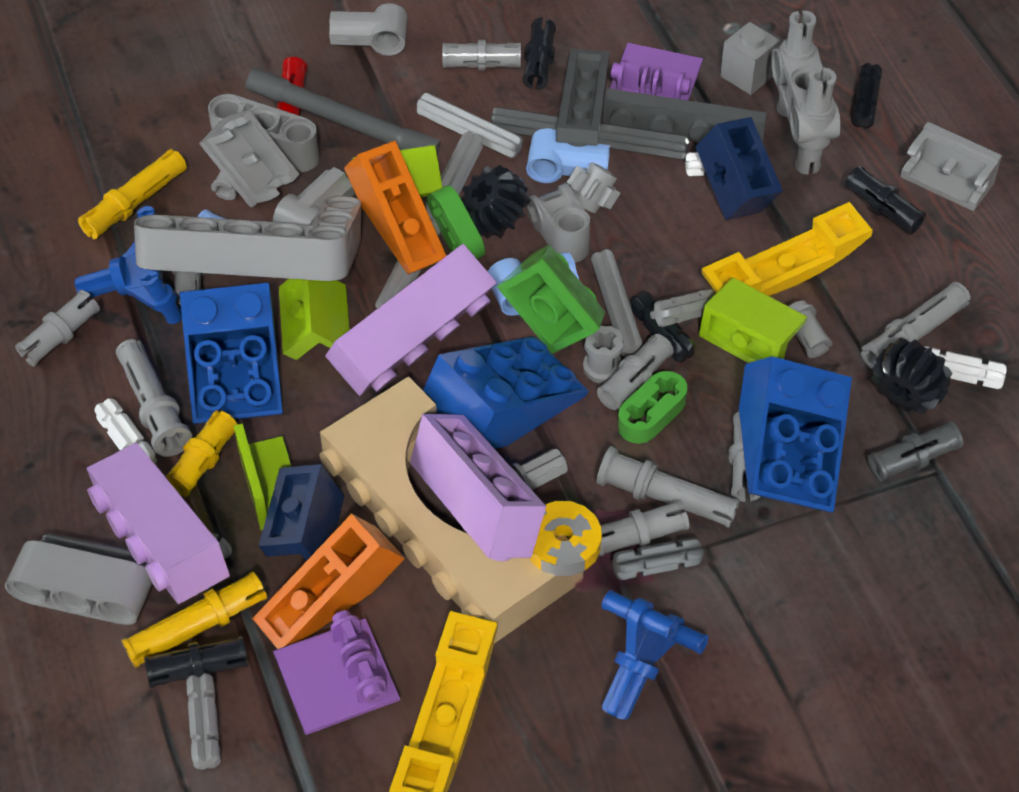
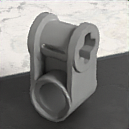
(561, 221)

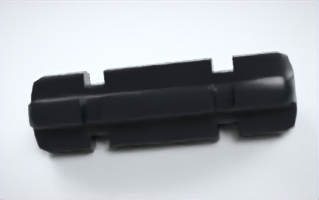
(867, 95)
(682, 343)

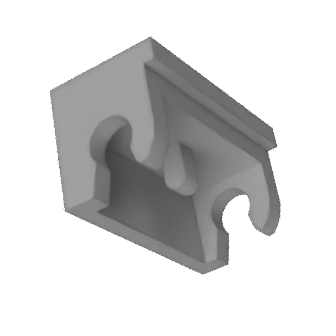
(248, 157)
(951, 166)

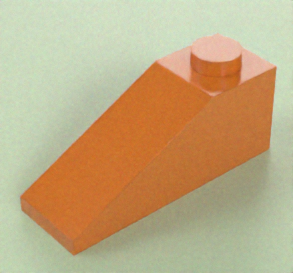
(395, 206)
(330, 581)

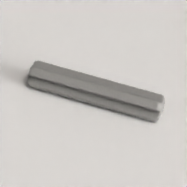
(462, 121)
(616, 300)

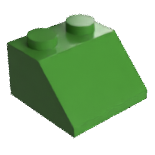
(552, 300)

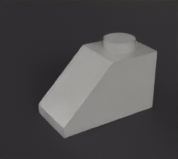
(749, 57)

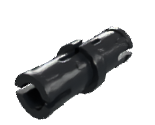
(539, 53)
(885, 200)
(196, 661)

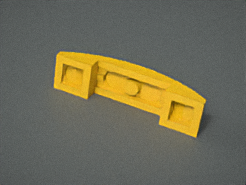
(797, 259)
(448, 706)

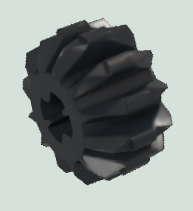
(495, 200)
(911, 375)

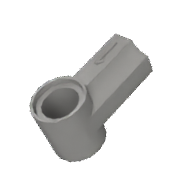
(381, 29)
(305, 207)

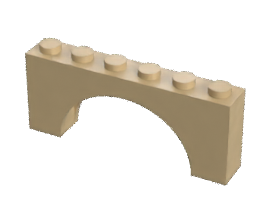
(373, 457)

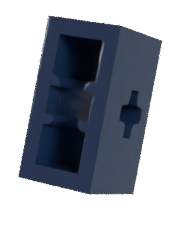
(738, 168)

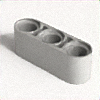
(291, 133)
(79, 582)

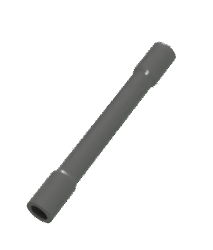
(282, 90)

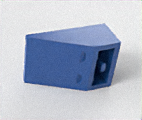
(231, 352)
(503, 388)
(793, 431)

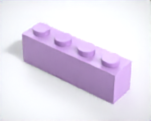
(411, 320)
(477, 486)
(157, 524)

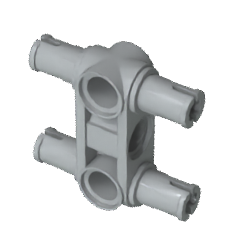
(805, 92)

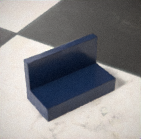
(301, 512)

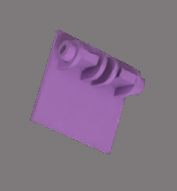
(655, 72)
(336, 674)

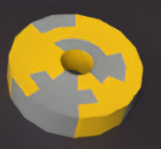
(572, 555)

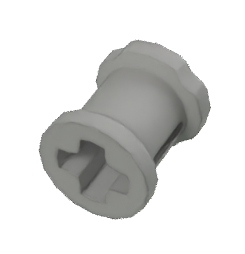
(603, 354)

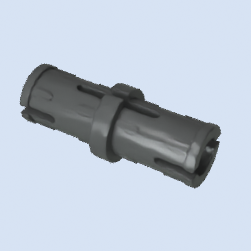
(941, 441)

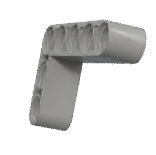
(254, 247)

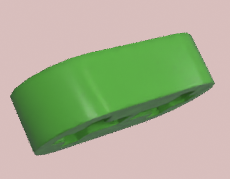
(455, 221)
(659, 412)

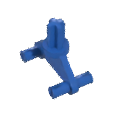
(133, 281)
(647, 640)

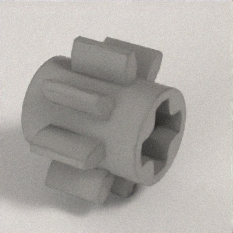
(594, 187)

